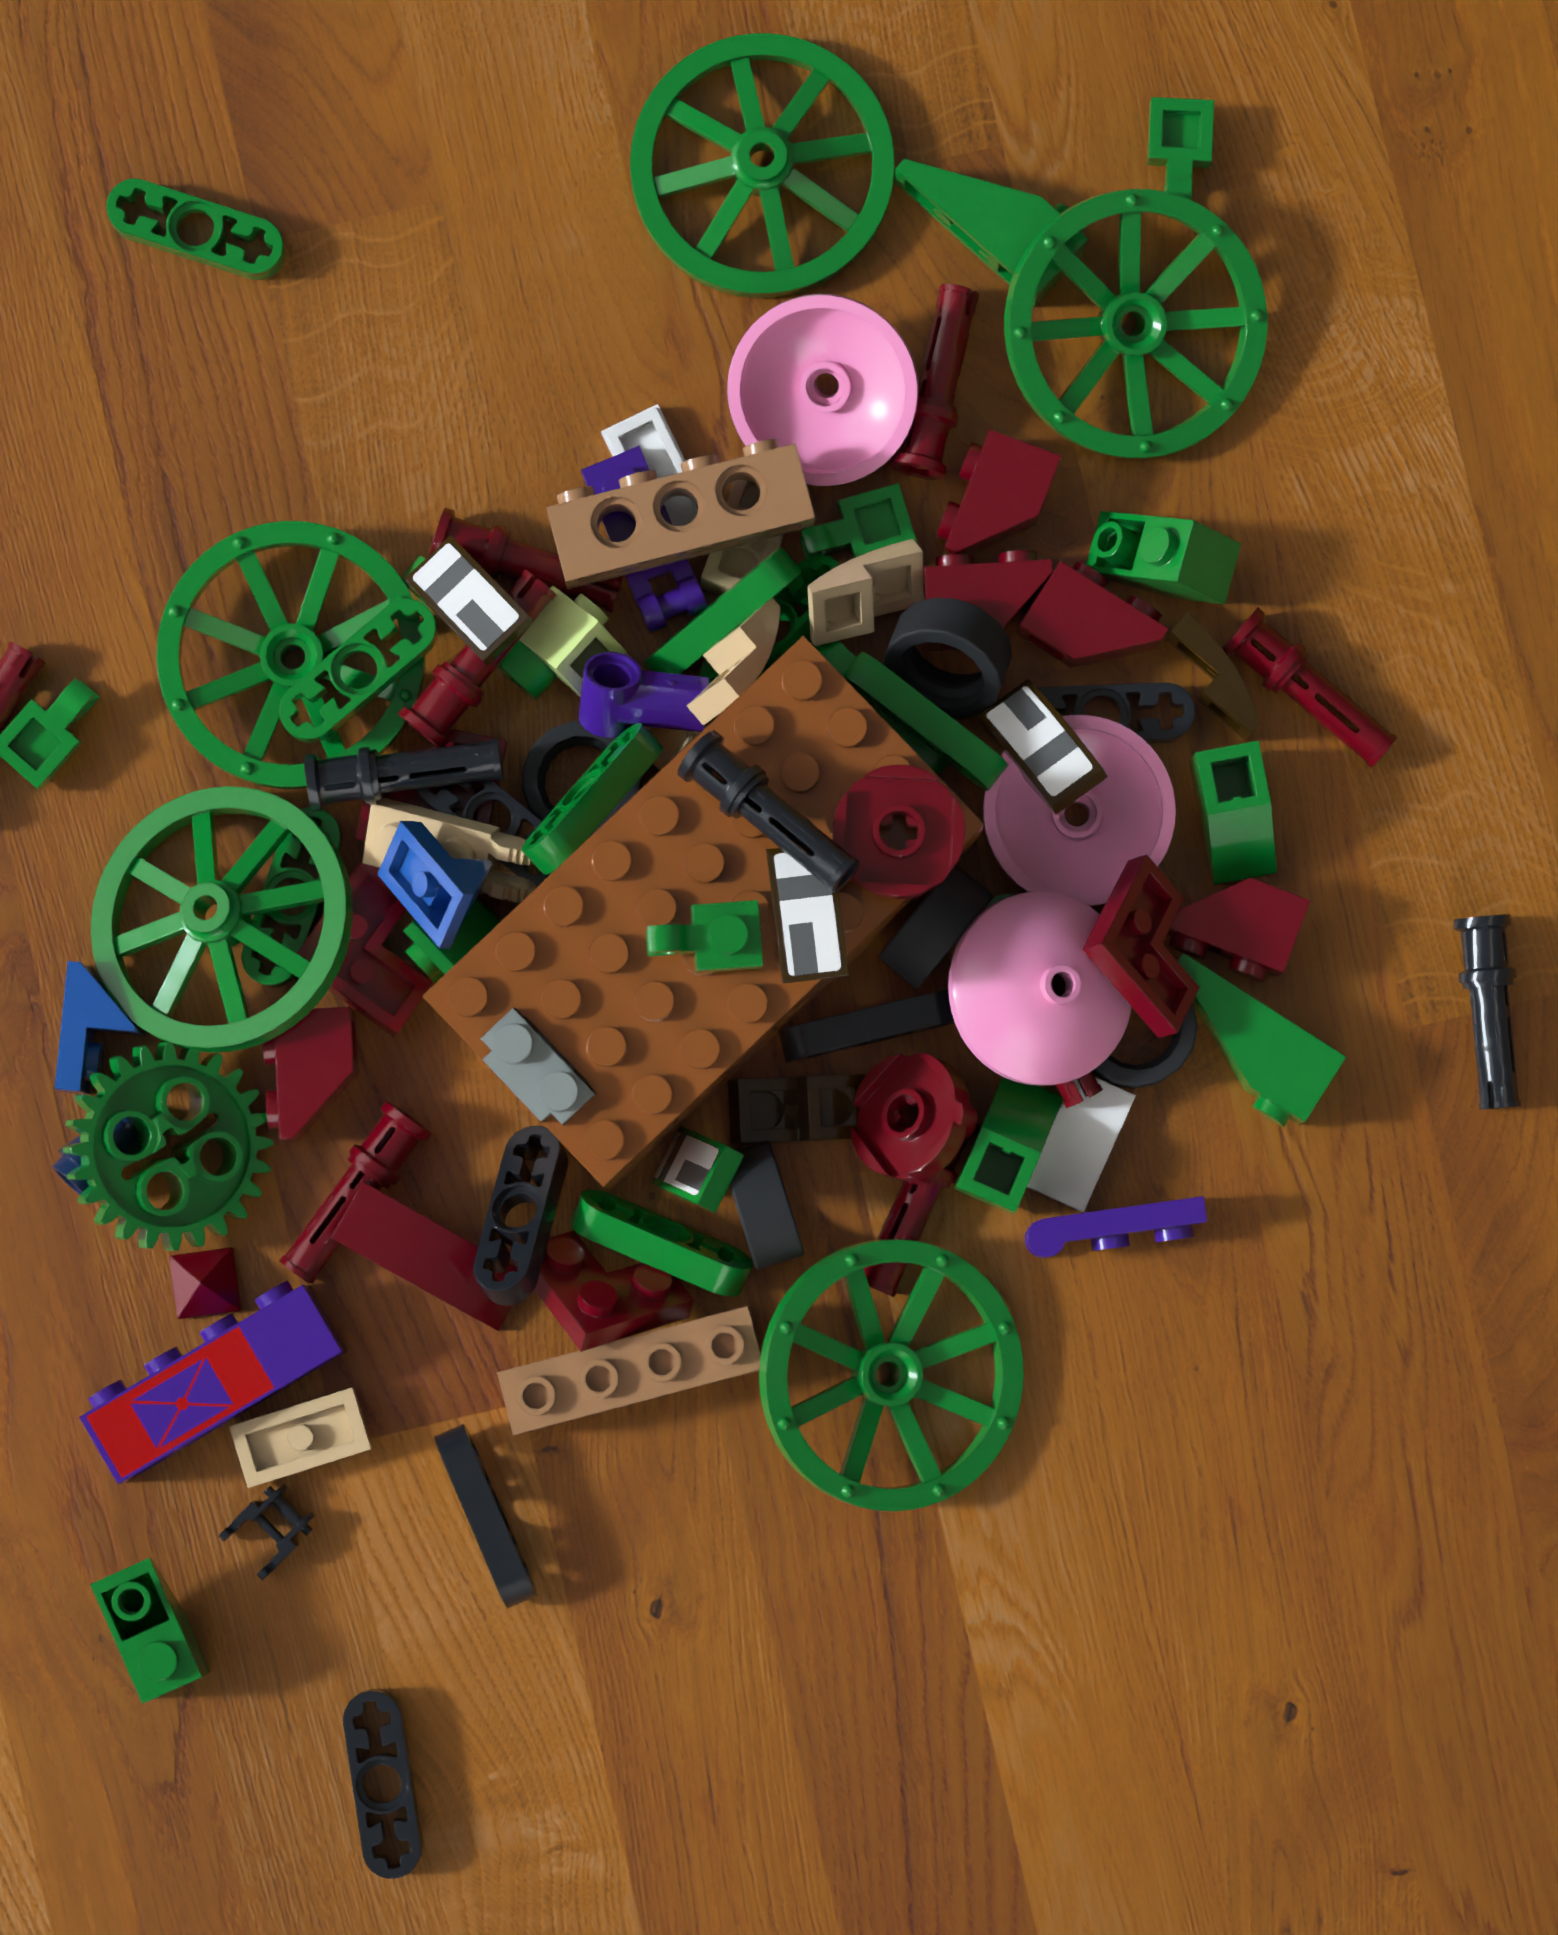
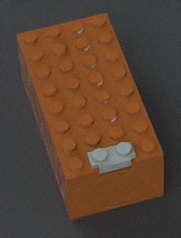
(631, 1043)

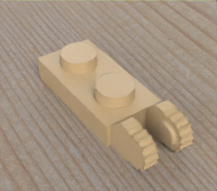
(458, 837)

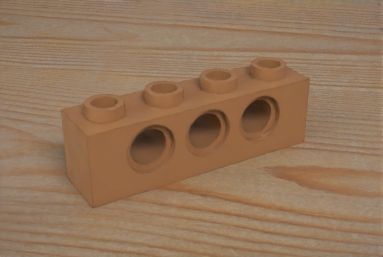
(591, 558)
(630, 1370)

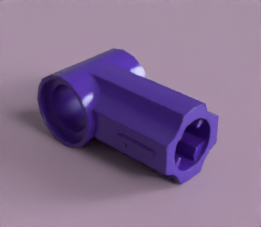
(621, 694)

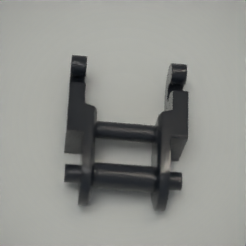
(255, 1512)

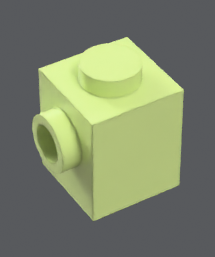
(568, 636)

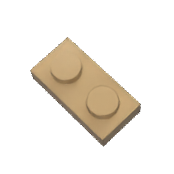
(301, 1437)

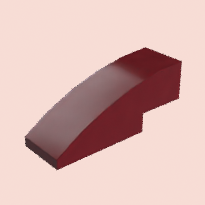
(418, 1252)

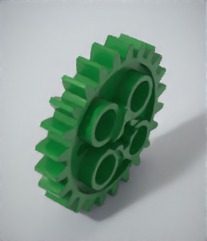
(195, 1195)

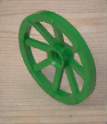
(757, 180)
(1150, 323)
(272, 649)
(228, 925)
(904, 1378)

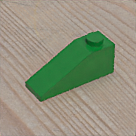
(986, 217)
(1265, 1050)

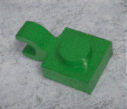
(1180, 139)
(865, 524)
(41, 739)
(720, 937)

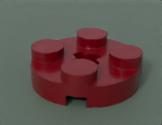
(926, 807)
(941, 1124)

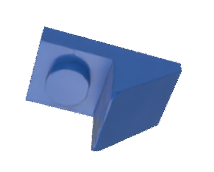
(431, 883)
(86, 1010)

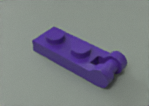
(620, 527)
(1112, 1227)

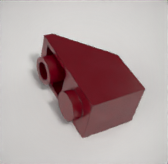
(1002, 495)
(997, 588)
(1085, 622)
(1244, 923)
(312, 1069)

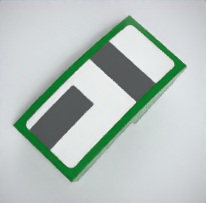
(697, 1169)

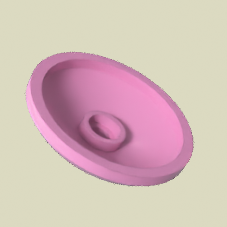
(777, 393)
(1127, 818)
(1006, 996)

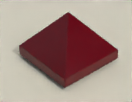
(205, 1283)

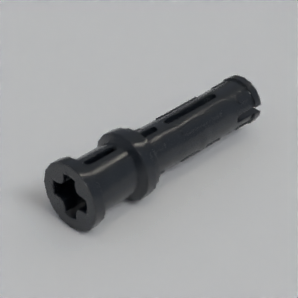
(371, 775)
(746, 794)
(1488, 978)

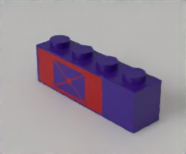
(213, 1382)

